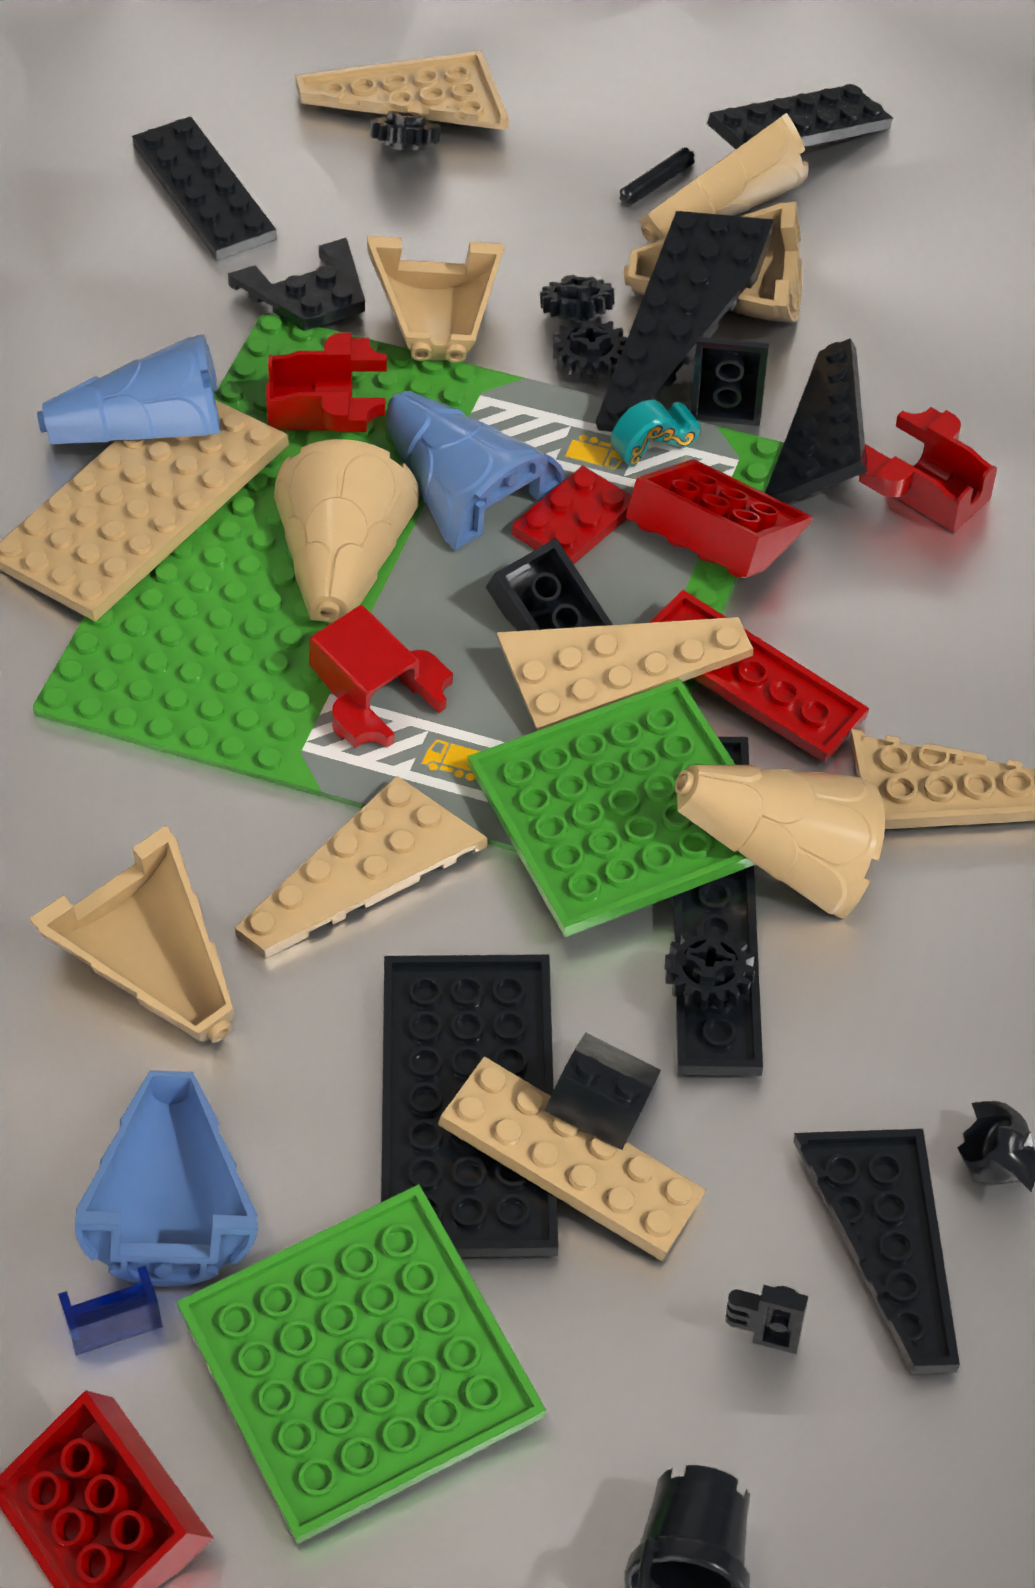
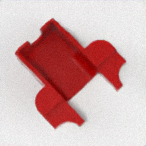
(316, 387)
(948, 479)
(360, 657)

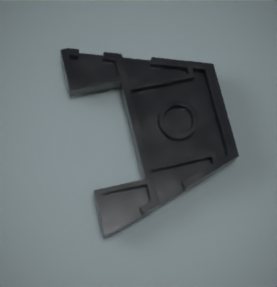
(311, 298)

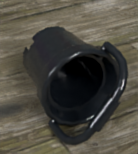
(693, 1533)

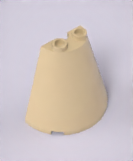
(436, 302)

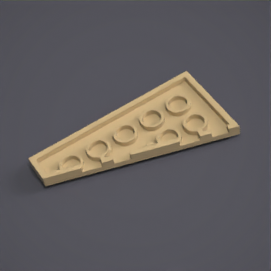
(942, 784)

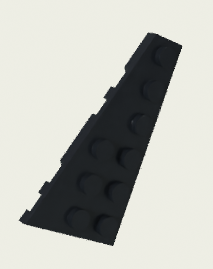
(826, 431)
(887, 1216)

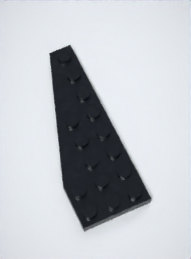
(692, 286)

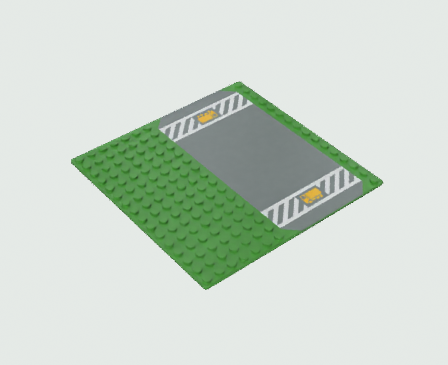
(217, 636)

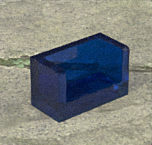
(112, 1315)

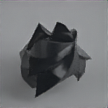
(999, 1146)

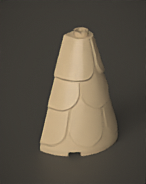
(743, 179)
(779, 284)
(342, 519)
(793, 824)
(148, 939)

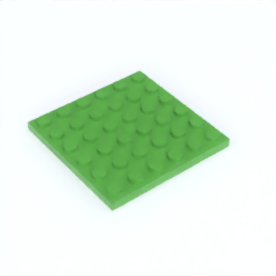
(599, 806)
(359, 1362)

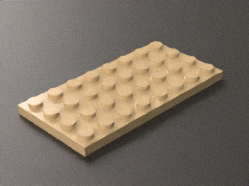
(133, 510)

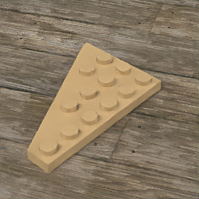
(438, 87)

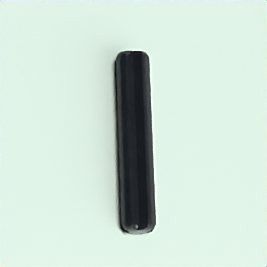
(656, 176)

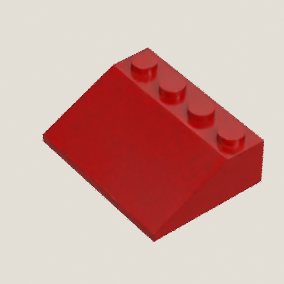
(715, 516)
(99, 1503)

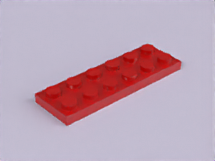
(777, 689)

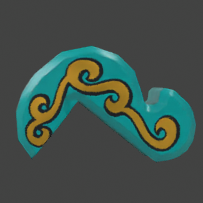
(651, 421)

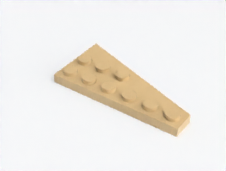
(590, 667)
(361, 864)

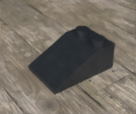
(729, 380)
(545, 592)
(602, 1090)

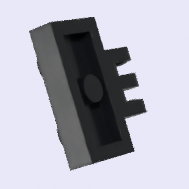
(772, 1316)

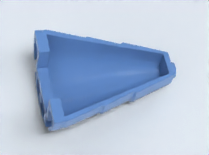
(144, 399)
(463, 463)
(167, 1190)

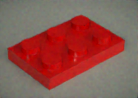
(576, 513)

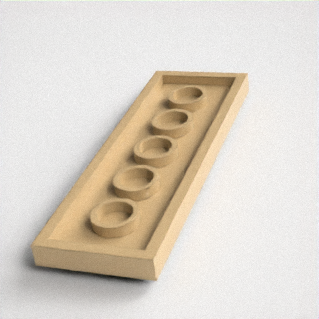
(610, 1185)

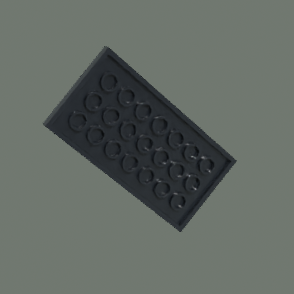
(436, 1031)

